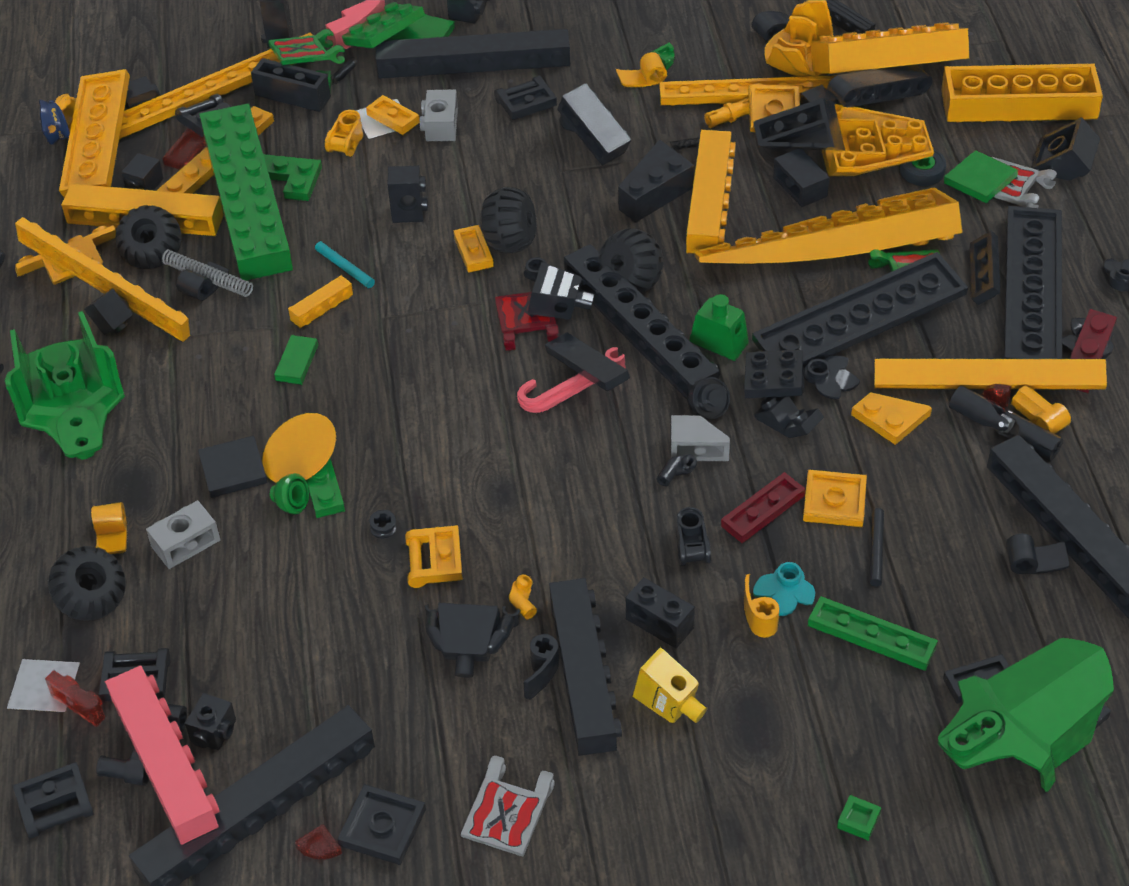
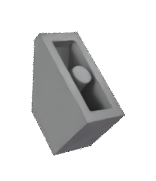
(699, 438)

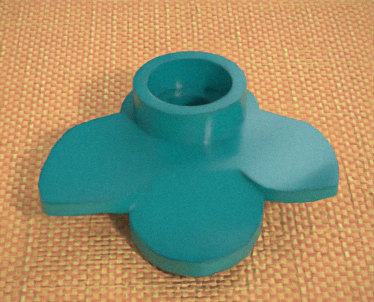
(786, 591)

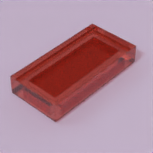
(184, 149)

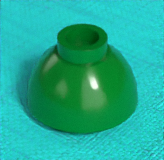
(290, 493)

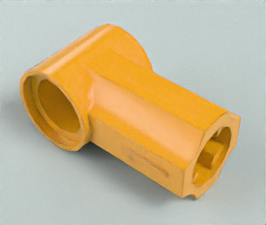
(1040, 411)

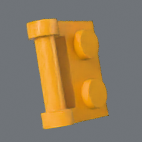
(444, 555)

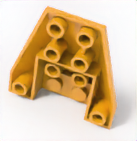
(876, 141)

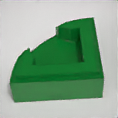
(666, 54)

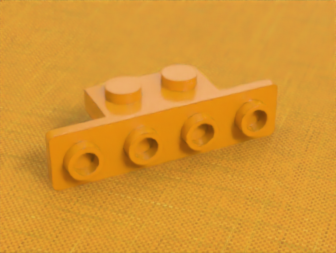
(84, 244)

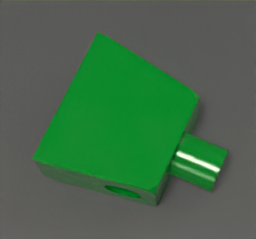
(720, 328)

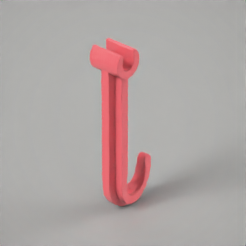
(562, 391)

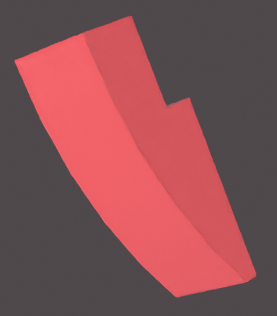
(352, 16)

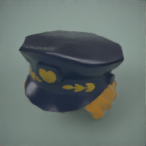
(57, 117)

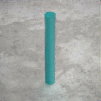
(344, 264)

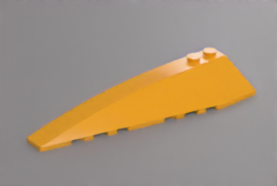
(894, 223)

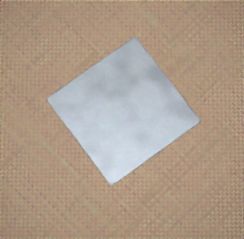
(30, 687)

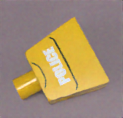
(668, 688)

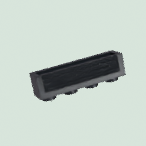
(848, 18)

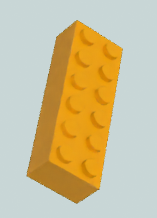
(889, 48)
(1021, 92)

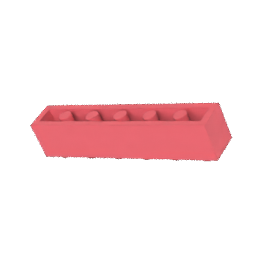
(162, 754)

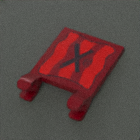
(514, 319)

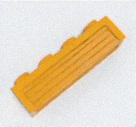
(320, 301)

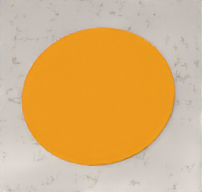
(299, 447)

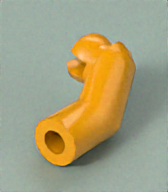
(520, 594)

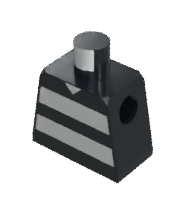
(557, 293)

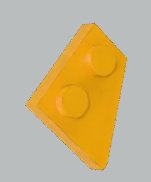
(890, 416)

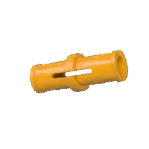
(728, 112)

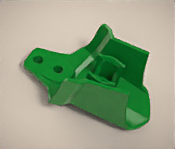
(66, 390)
(1036, 709)

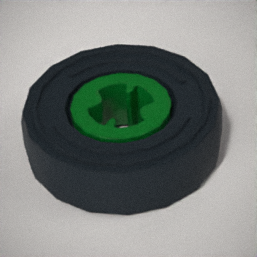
(924, 171)

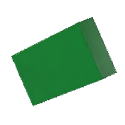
(296, 359)

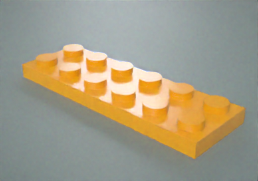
(95, 130)

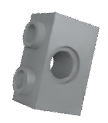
(440, 115)
(183, 534)

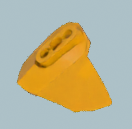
(791, 47)

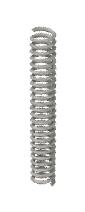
(187, 264)

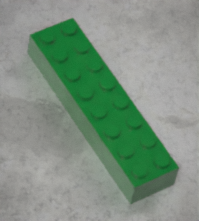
(246, 192)

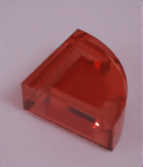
(998, 393)
(318, 844)

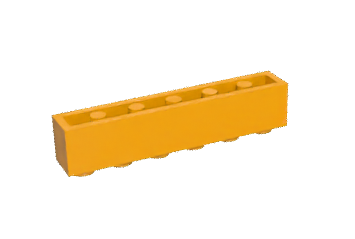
(710, 190)
(107, 206)

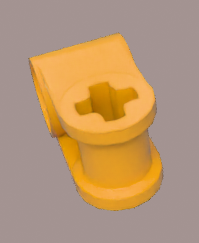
(345, 133)

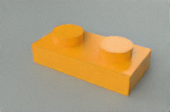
(392, 114)
(473, 248)

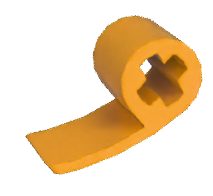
(650, 73)
(110, 527)
(761, 613)

